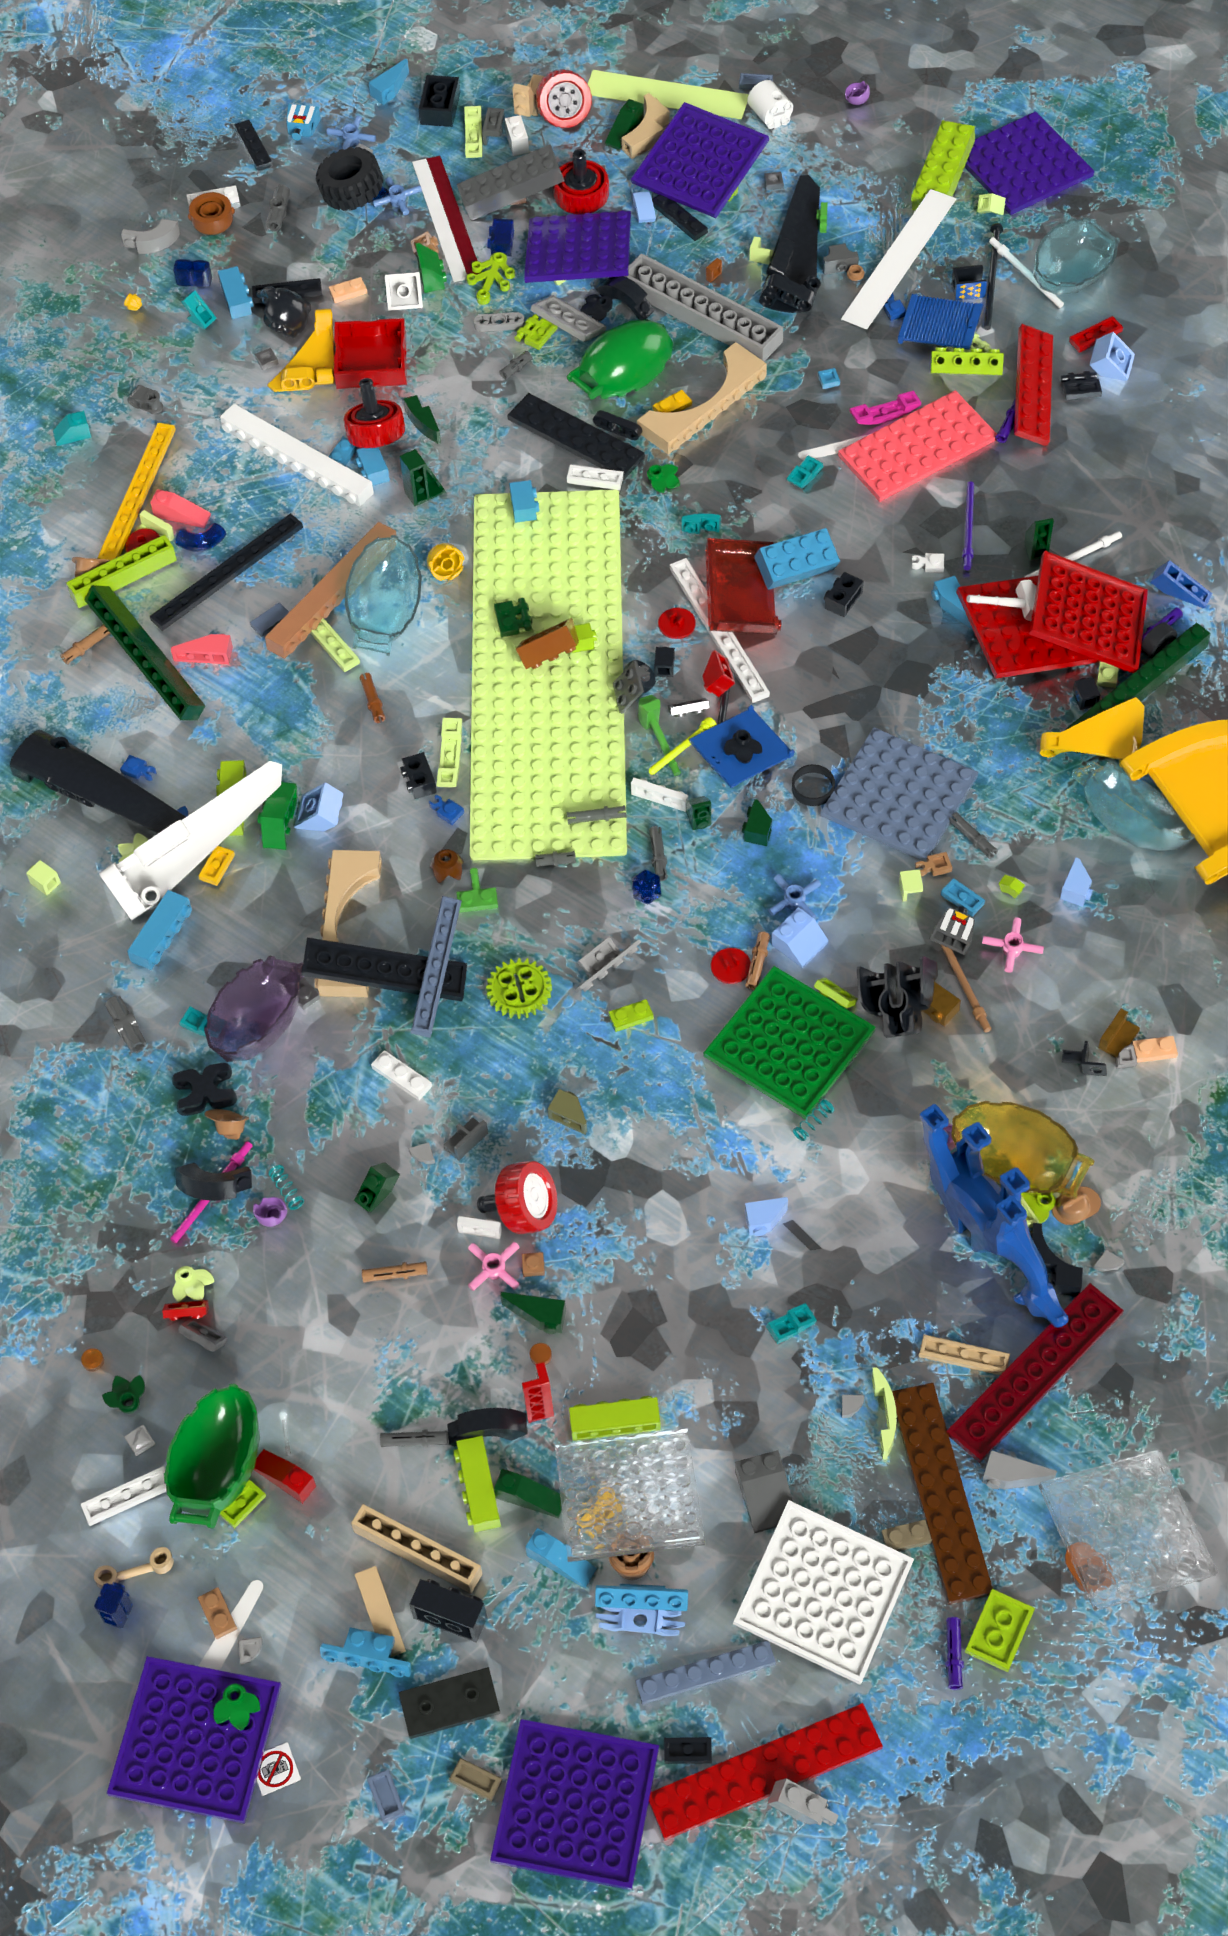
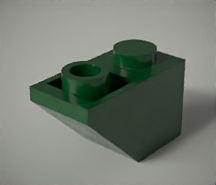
(699, 812)
(759, 825)
(376, 1186)

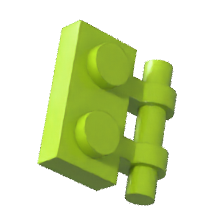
(540, 332)

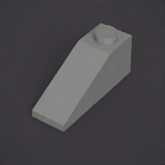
(1010, 1473)

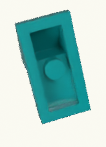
(199, 311)

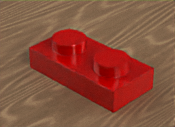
(176, 1311)

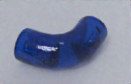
(200, 541)

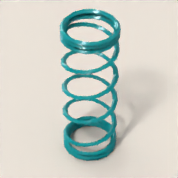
(803, 1132)
(294, 1200)

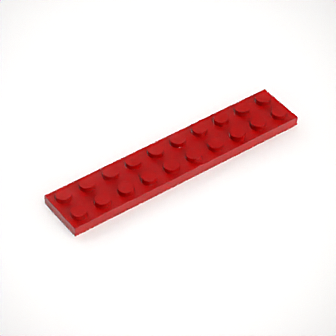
(754, 1773)

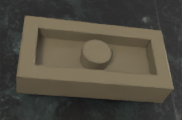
(907, 1536)

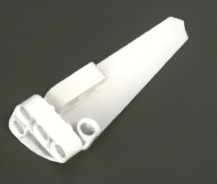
(184, 844)

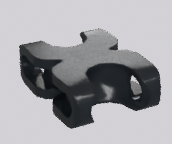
(204, 1089)

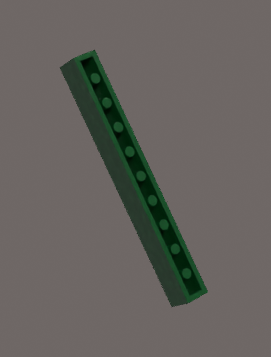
(145, 653)
(1154, 672)

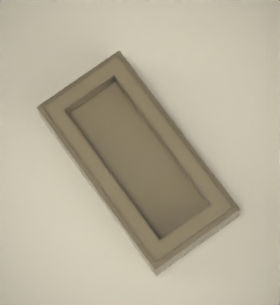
(475, 1779)

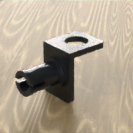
(1082, 1058)

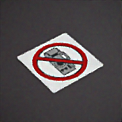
(277, 1769)

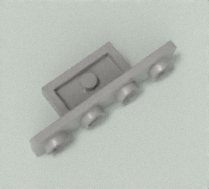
(602, 958)

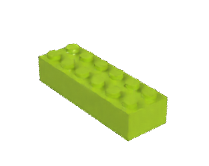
(944, 161)

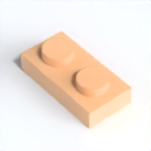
(347, 290)
(1155, 1049)

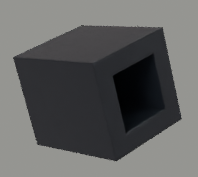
(664, 662)
(1086, 693)

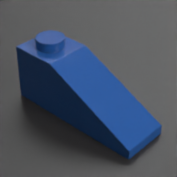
(1179, 584)

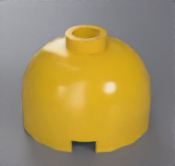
(445, 561)

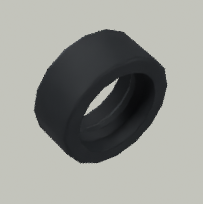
(1158, 639)

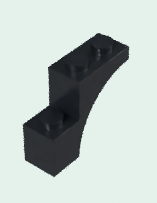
(1064, 1277)

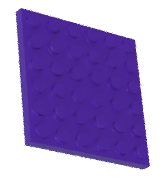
(700, 159)
(1025, 163)
(578, 246)
(178, 1753)
(575, 1804)

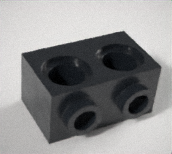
(843, 594)
(421, 774)

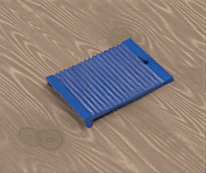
(940, 322)
(712, 742)

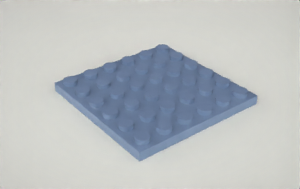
(899, 794)

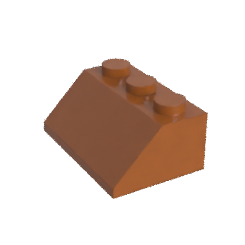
(548, 644)

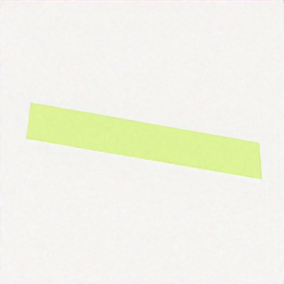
(668, 93)

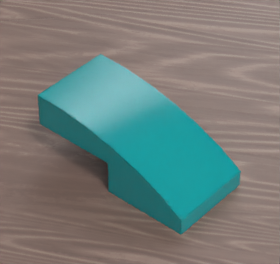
(805, 472)
(194, 1021)
(791, 1324)

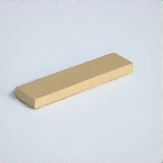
(964, 1355)
(379, 1607)

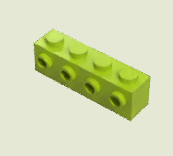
(967, 362)

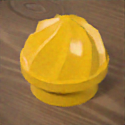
(133, 302)

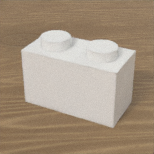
(516, 135)

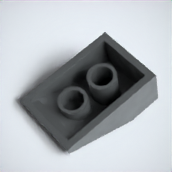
(763, 1489)

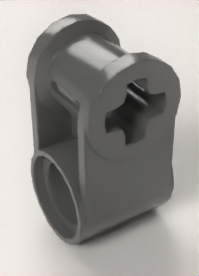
(146, 400)

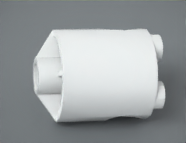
(770, 104)

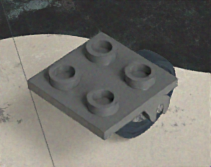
(634, 681)

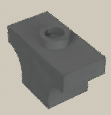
(839, 259)

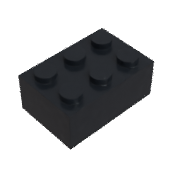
(439, 100)
(448, 1609)

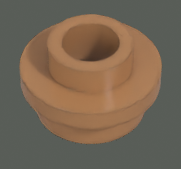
(855, 273)

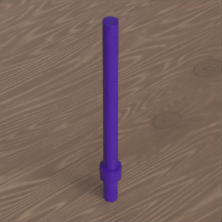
(967, 552)

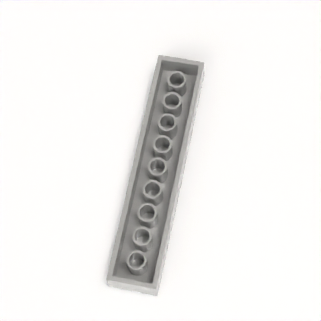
(705, 308)

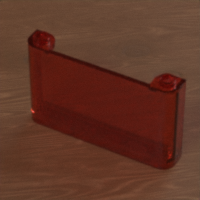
(737, 590)

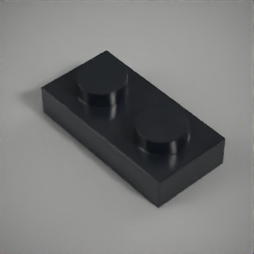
(687, 1750)

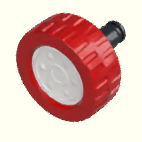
(523, 1197)

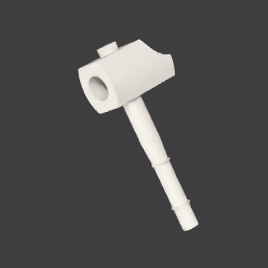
(1026, 596)

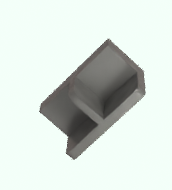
(493, 124)
(466, 1138)

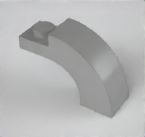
(153, 240)

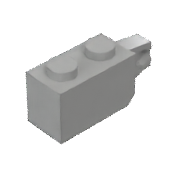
(801, 1803)

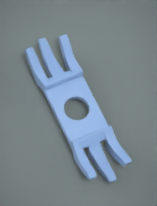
(654, 1621)

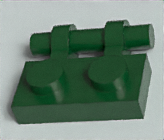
(507, 620)

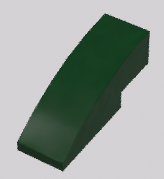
(422, 418)

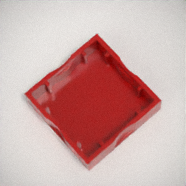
(370, 351)

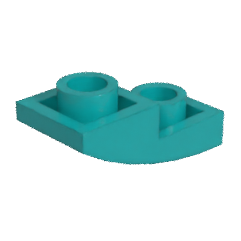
(696, 522)

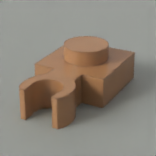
(936, 864)

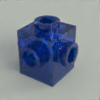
(646, 887)

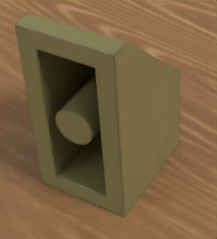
(567, 1111)

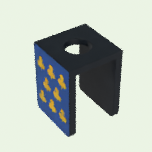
(968, 282)

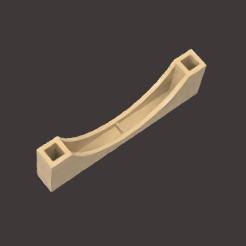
(672, 429)
(348, 873)

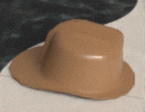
(85, 565)
(227, 1122)
(1073, 1211)

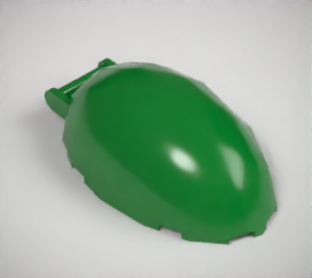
(623, 359)
(212, 1456)

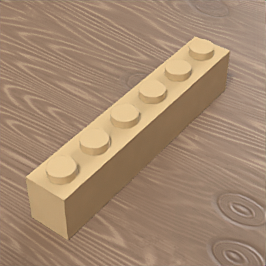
(417, 1548)

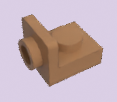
(426, 240)

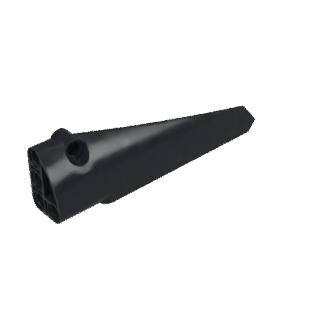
(793, 266)
(88, 780)

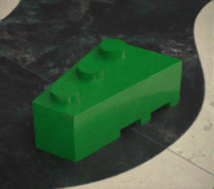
(276, 815)

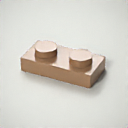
(217, 1613)

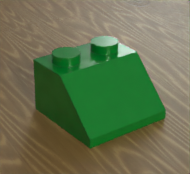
(430, 269)

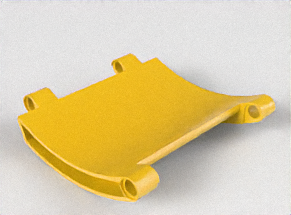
(1193, 777)

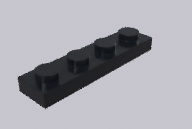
(253, 145)
(680, 217)
(304, 288)

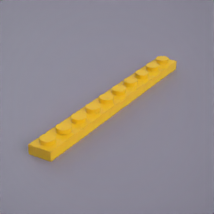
(137, 492)

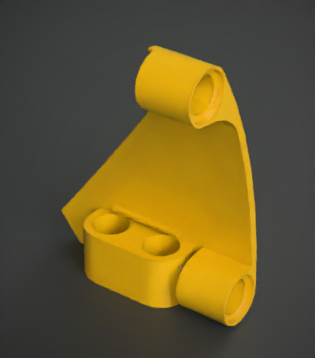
(313, 361)
(1108, 734)

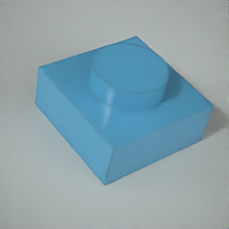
(828, 378)

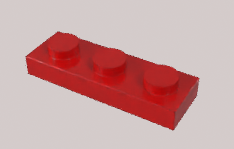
(1088, 337)

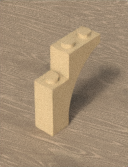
(524, 97)
(649, 130)

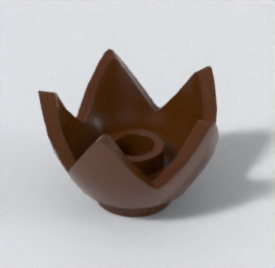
(446, 868)

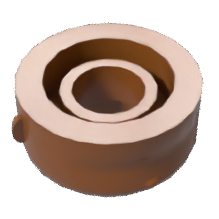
(211, 213)

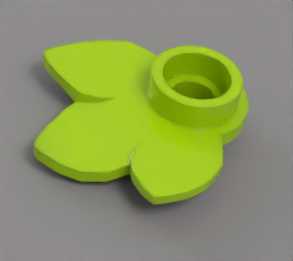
(1039, 1209)

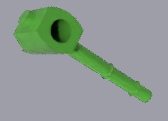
(649, 718)

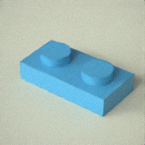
(343, 451)
(962, 896)

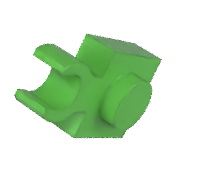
(822, 216)

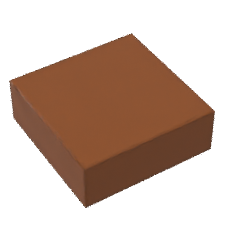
(714, 270)

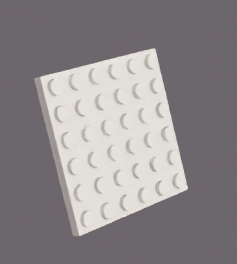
(823, 1592)

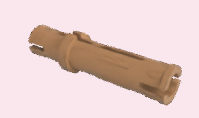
(80, 647)
(759, 953)
(415, 1269)

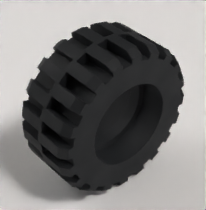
(349, 178)

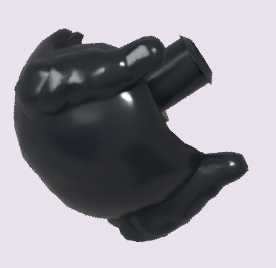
(284, 310)

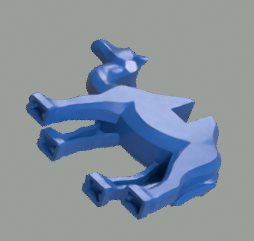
(988, 1211)

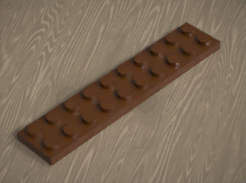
(941, 1494)

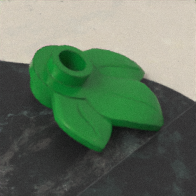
(663, 477)
(236, 1710)

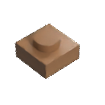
(533, 1264)

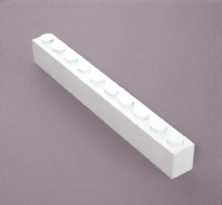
(297, 455)

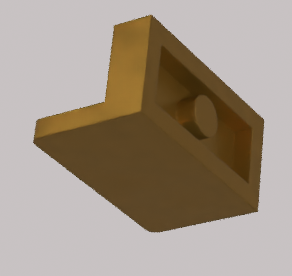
(1118, 1034)

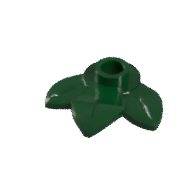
(123, 1392)

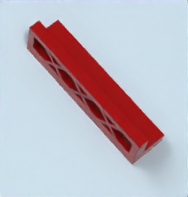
(541, 1390)

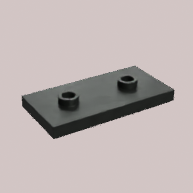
(449, 1703)

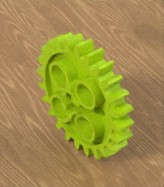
(538, 983)

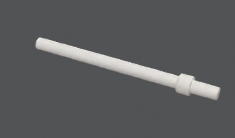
(1003, 251)
(1103, 542)

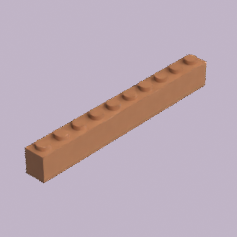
(320, 600)

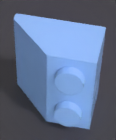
(1112, 357)
(319, 808)
(799, 937)

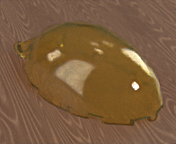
(1025, 1141)

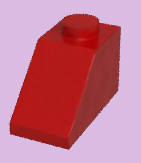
(717, 674)

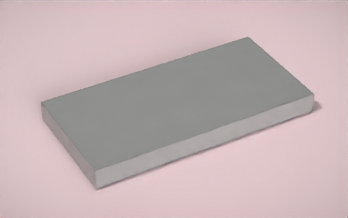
(568, 318)

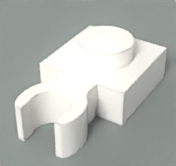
(931, 562)

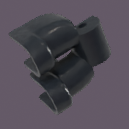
(879, 996)

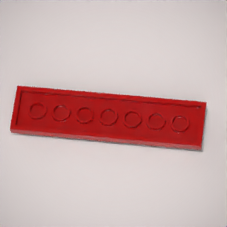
(1033, 385)

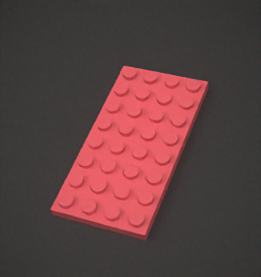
(917, 445)

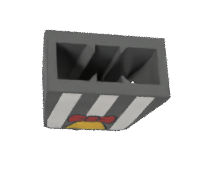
(954, 930)

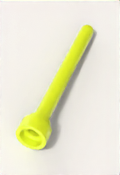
(706, 724)

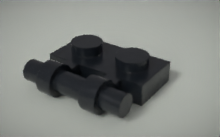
(1081, 385)

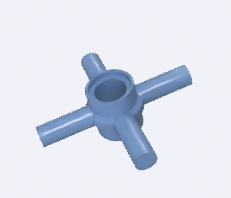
(351, 133)
(397, 196)
(794, 891)

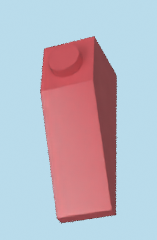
(177, 509)
(207, 649)

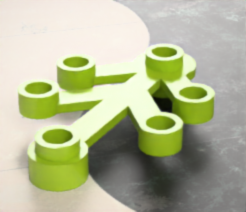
(497, 261)

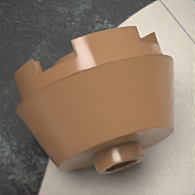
(633, 1565)

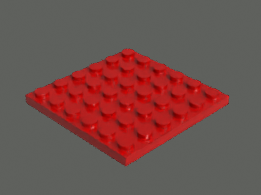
(1089, 612)
(1006, 636)

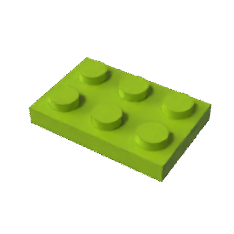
(999, 1630)

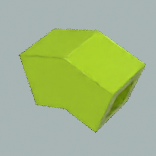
(1011, 885)

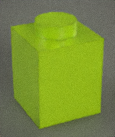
(586, 637)

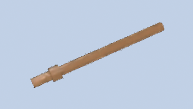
(978, 1011)

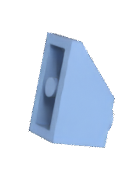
(1077, 885)
(764, 1215)

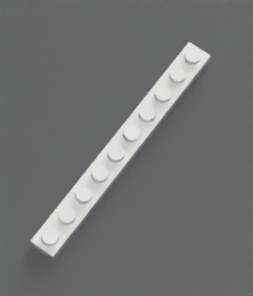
(725, 641)

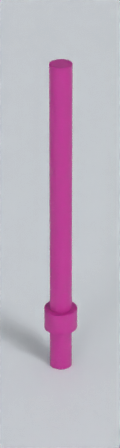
(235, 1161)

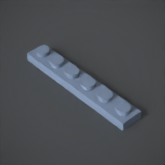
(705, 1672)

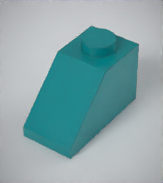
(72, 429)

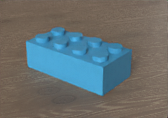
(797, 558)

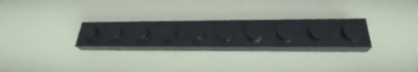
(226, 572)

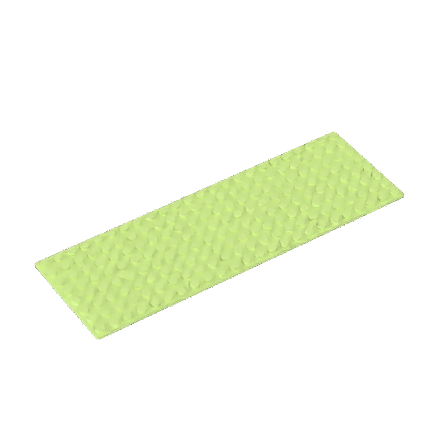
(554, 732)

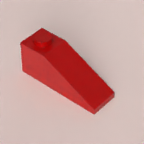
(285, 1475)

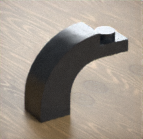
(629, 293)
(212, 1186)
(488, 1422)

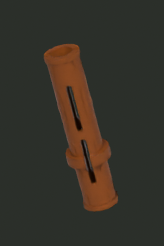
(374, 703)

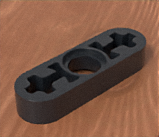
(608, 422)

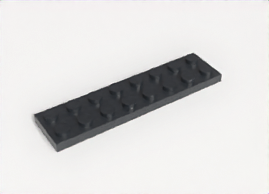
(575, 435)
(377, 968)

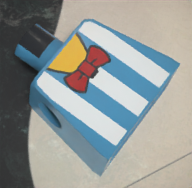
(302, 120)

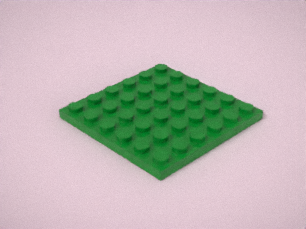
(789, 1042)

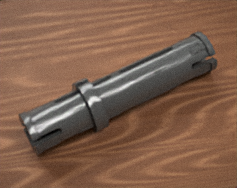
(597, 814)
(979, 841)
(659, 860)
(414, 1438)

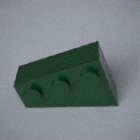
(418, 479)

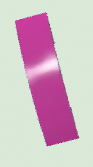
(888, 411)

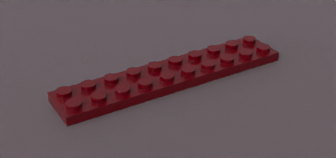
(1034, 1374)

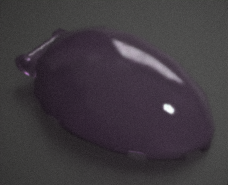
(254, 1009)

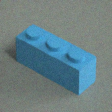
(235, 292)

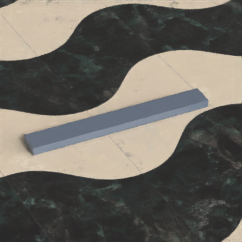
(436, 967)

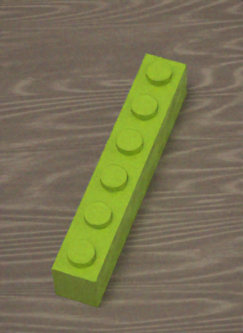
(124, 569)

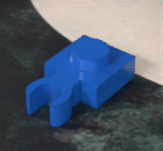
(894, 309)
(136, 767)
(448, 810)

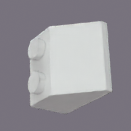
(404, 291)

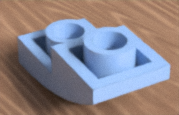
(644, 207)

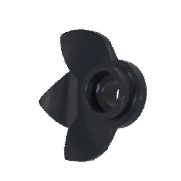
(597, 306)
(742, 746)

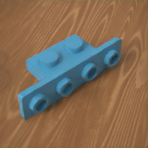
(641, 1597)
(368, 1651)

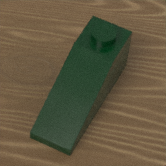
(627, 120)
(1038, 538)
(541, 1312)
(527, 1493)

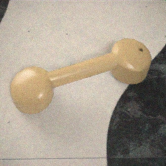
(160, 1562)

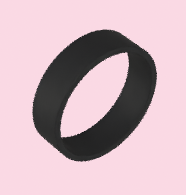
(812, 768)

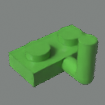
(477, 898)

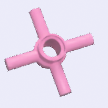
(1013, 951)
(493, 1273)

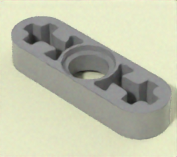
(511, 325)

